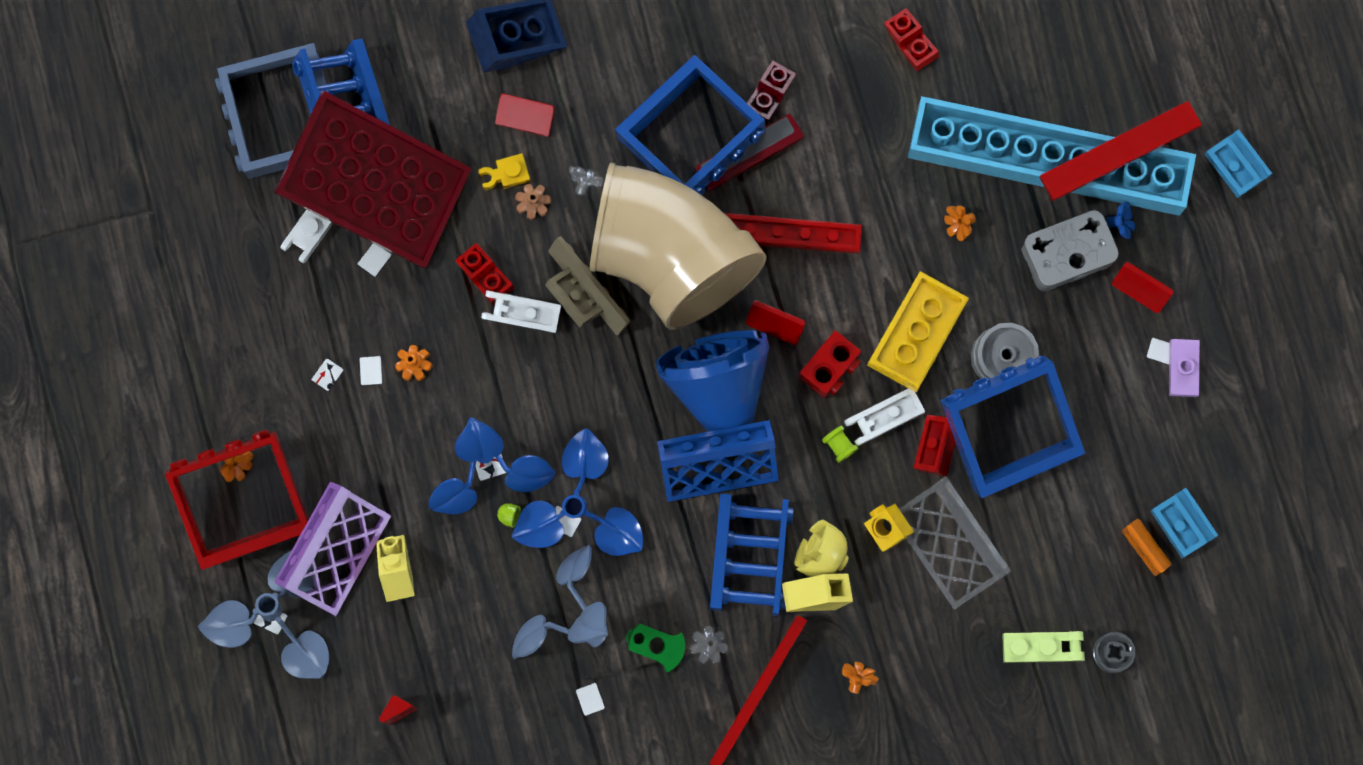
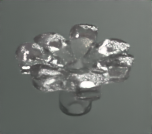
(584, 179)
(709, 651)

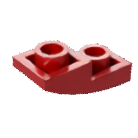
(911, 40)
(483, 272)

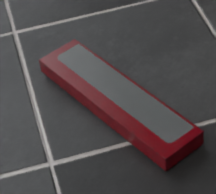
(776, 138)

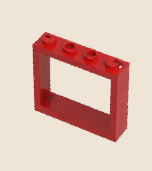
(248, 544)

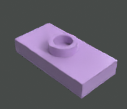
(1184, 368)

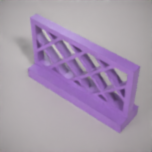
(311, 543)

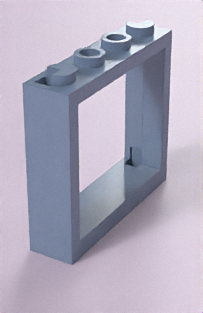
(236, 134)

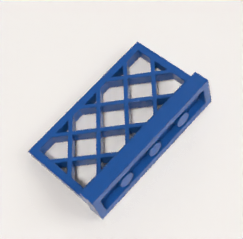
(715, 446)

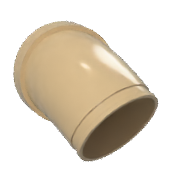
(671, 245)

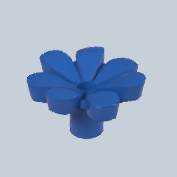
(1122, 220)

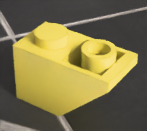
(395, 568)
(817, 593)

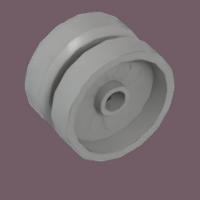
(988, 348)

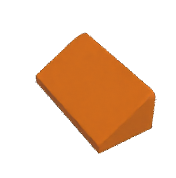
(1146, 547)

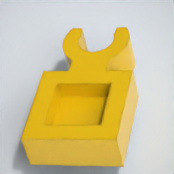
(510, 171)

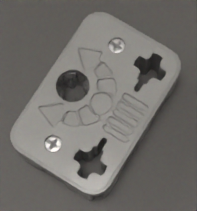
(1067, 242)

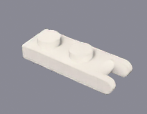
(307, 234)
(523, 312)
(887, 415)

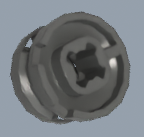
(1114, 652)

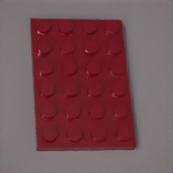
(372, 180)

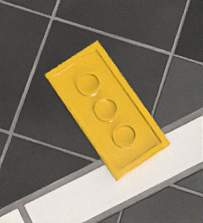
(918, 331)

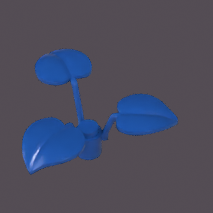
(482, 444)
(540, 526)

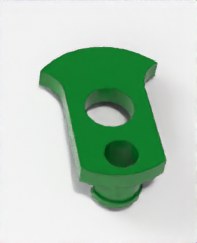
(673, 645)

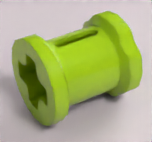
(840, 444)

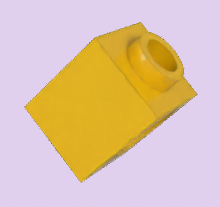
(899, 526)

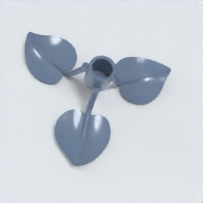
(588, 627)
(230, 628)

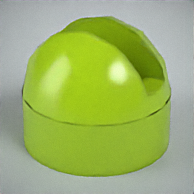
(509, 514)

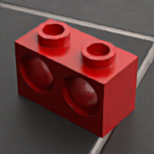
(825, 361)

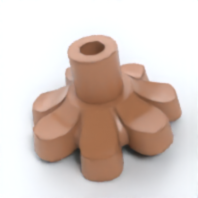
(535, 205)

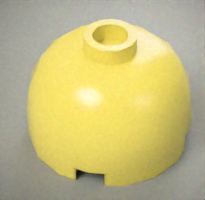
(823, 552)

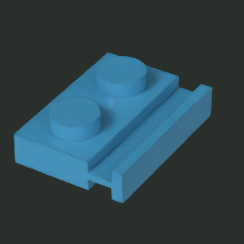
(1238, 163)
(1184, 523)

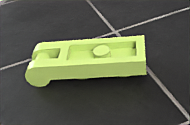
(1042, 647)

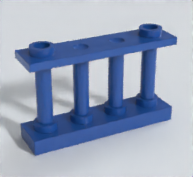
(362, 82)
(727, 538)

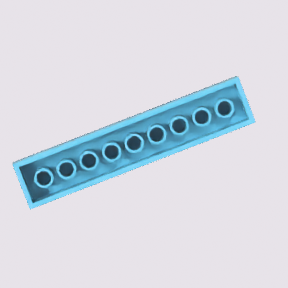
(1027, 148)

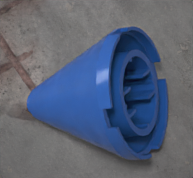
(718, 377)

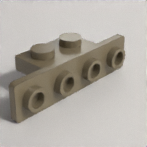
(581, 292)

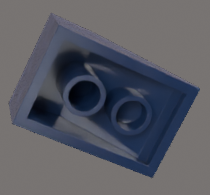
(515, 33)

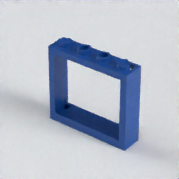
(663, 97)
(1031, 464)

